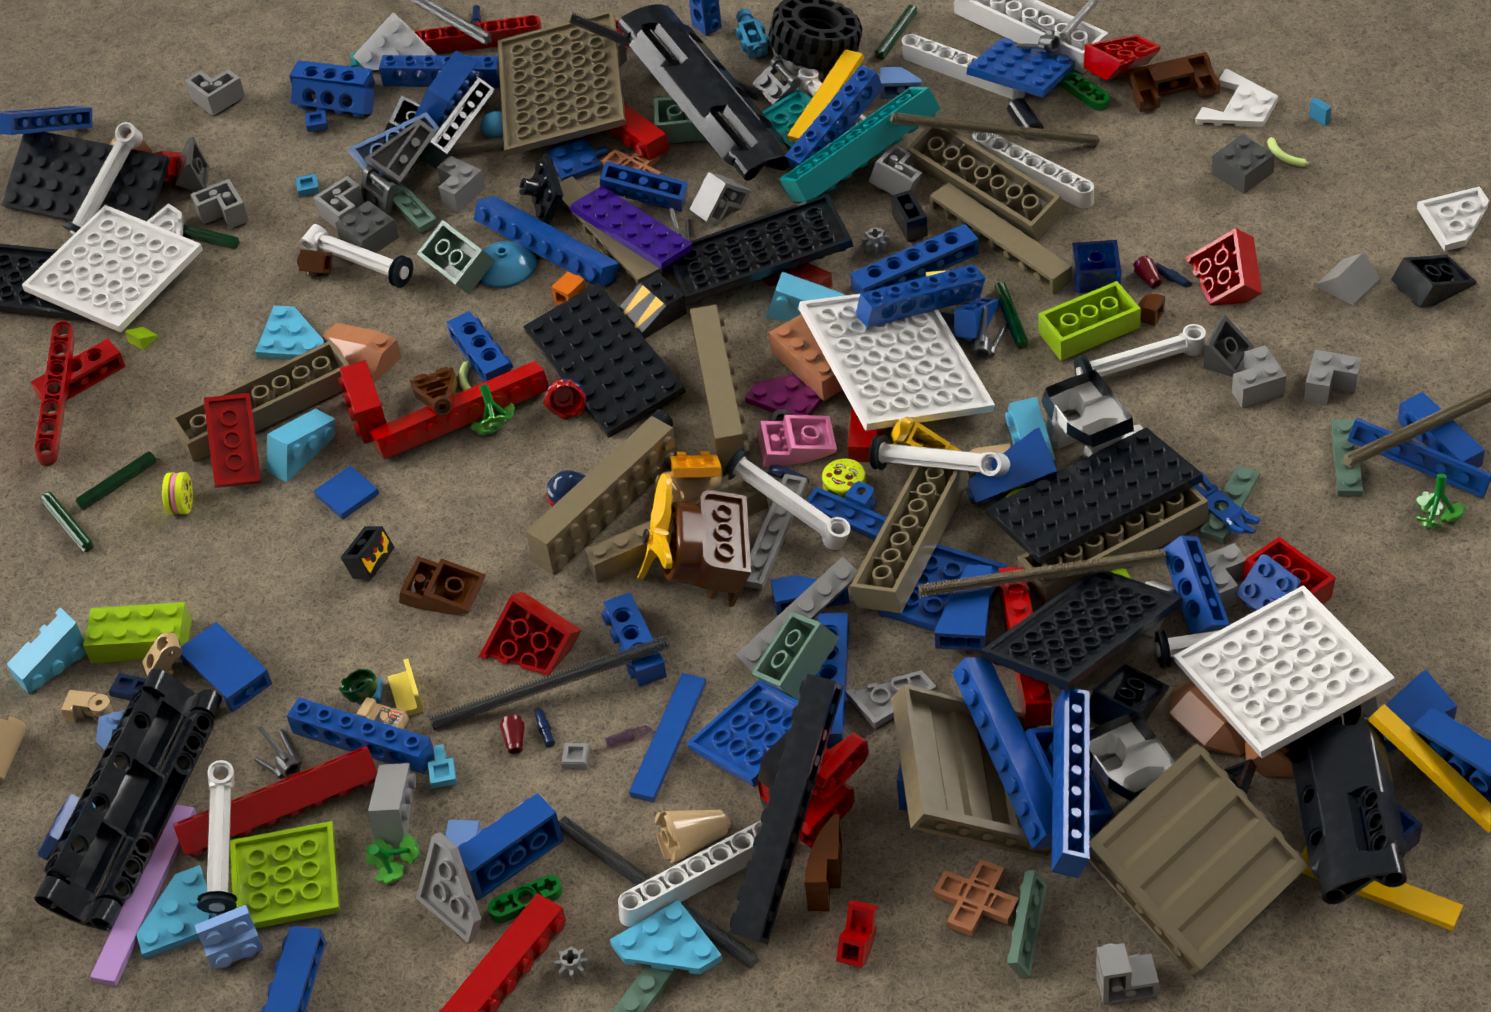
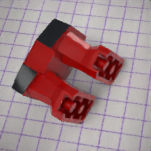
(830, 792)

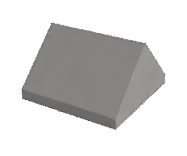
(1350, 279)

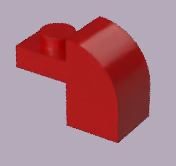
(859, 934)

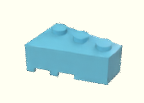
(790, 292)
(1025, 417)
(297, 443)
(49, 653)

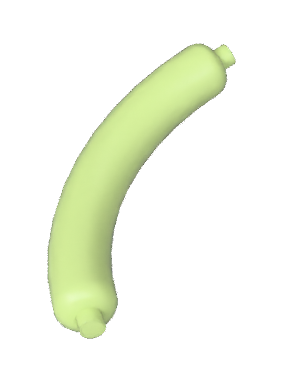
(1299, 162)
(463, 373)

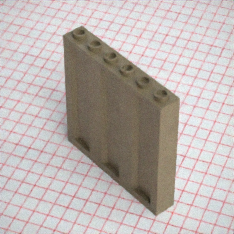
(951, 775)
(1194, 858)

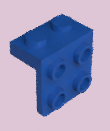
(1266, 583)

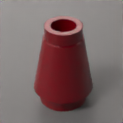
(1147, 271)
(513, 733)

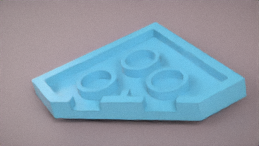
(287, 335)
(174, 914)
(667, 942)

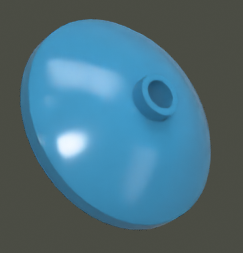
(512, 264)

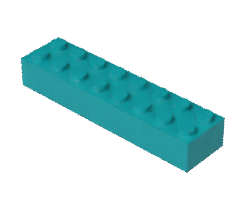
(857, 146)

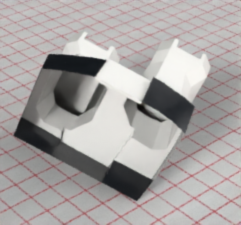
(1085, 412)
(1127, 756)

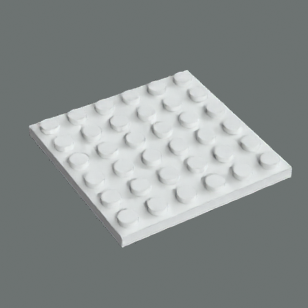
(112, 268)
(1283, 671)

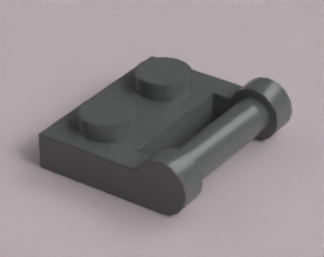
(771, 86)
(371, 193)

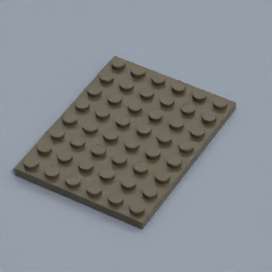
(559, 85)

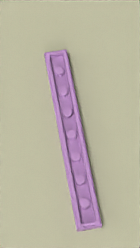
(137, 908)

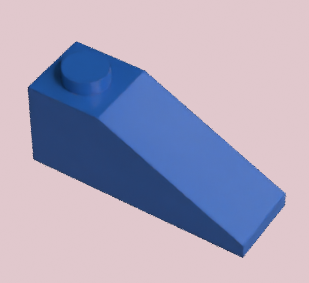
(969, 317)
(789, 588)

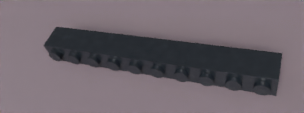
(786, 808)

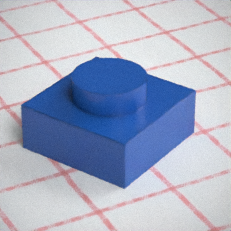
(316, 121)

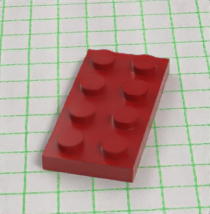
(232, 440)

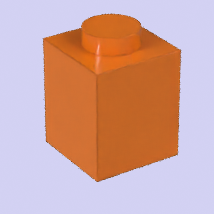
(567, 287)

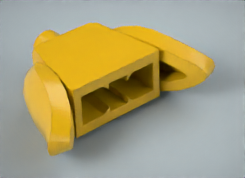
(915, 434)

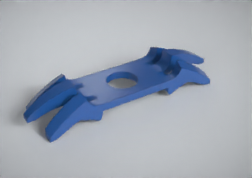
(1231, 514)

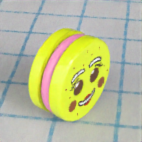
(841, 475)
(177, 493)

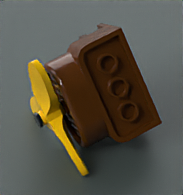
(700, 541)

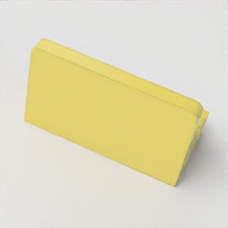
(405, 691)

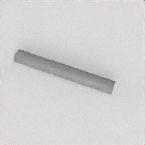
(1077, 19)

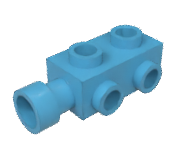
(751, 35)

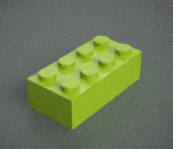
(1089, 320)
(131, 630)

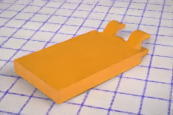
(695, 465)

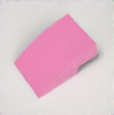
(796, 440)

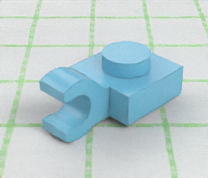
(442, 770)

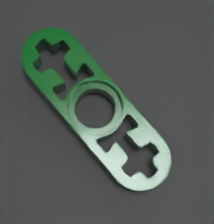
(1096, 98)
(514, 895)

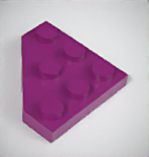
(784, 393)

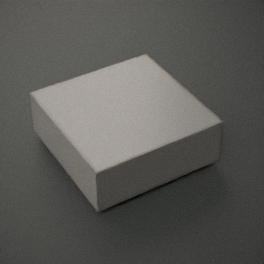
(575, 755)

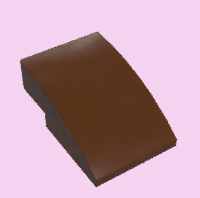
(441, 587)
(824, 866)

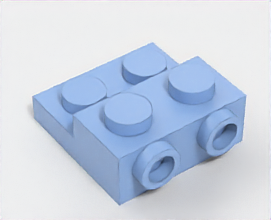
(229, 937)

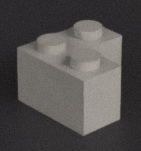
(215, 93)
(893, 172)
(459, 183)
(717, 195)
(338, 200)
(218, 202)
(1331, 372)
(1260, 378)
(1227, 569)
(1124, 977)

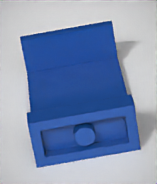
(226, 666)

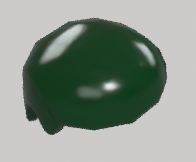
(359, 685)

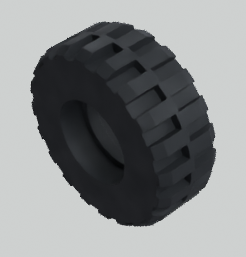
(814, 32)

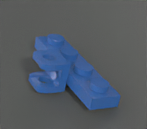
(855, 509)

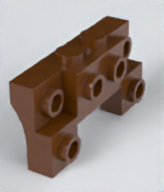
(1171, 77)

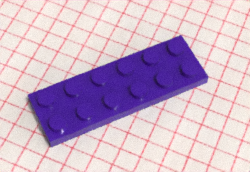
(631, 227)

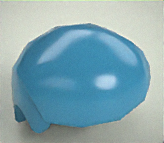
(492, 125)

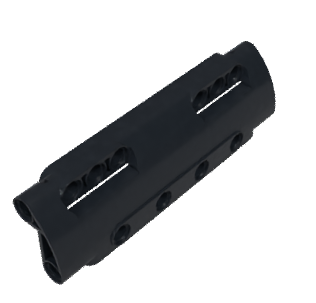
(703, 89)
(1330, 772)
(129, 801)

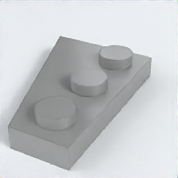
(876, 702)

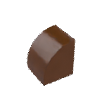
(1152, 308)

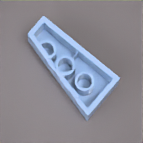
(370, 145)

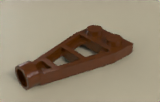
(436, 389)

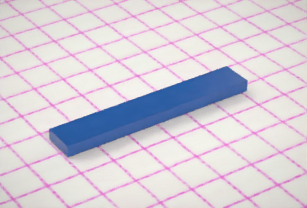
(1424, 459)
(667, 737)

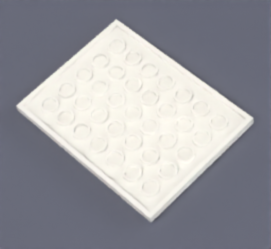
(896, 367)

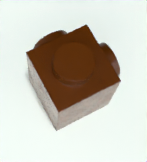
(314, 262)

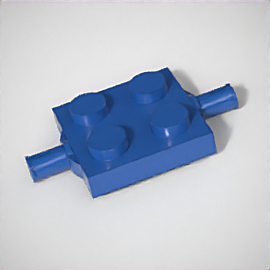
(576, 159)

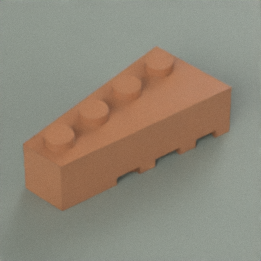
(800, 353)

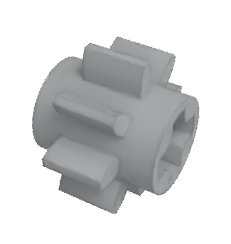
(875, 240)
(572, 963)

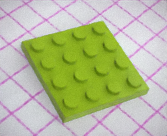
(286, 874)

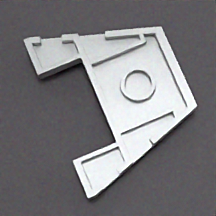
(1247, 108)

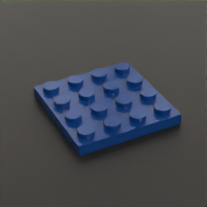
(1021, 68)
(942, 566)
(745, 731)

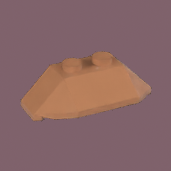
(1203, 721)

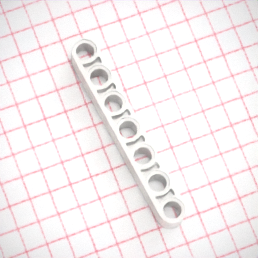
(949, 62)
(1056, 178)
(688, 877)

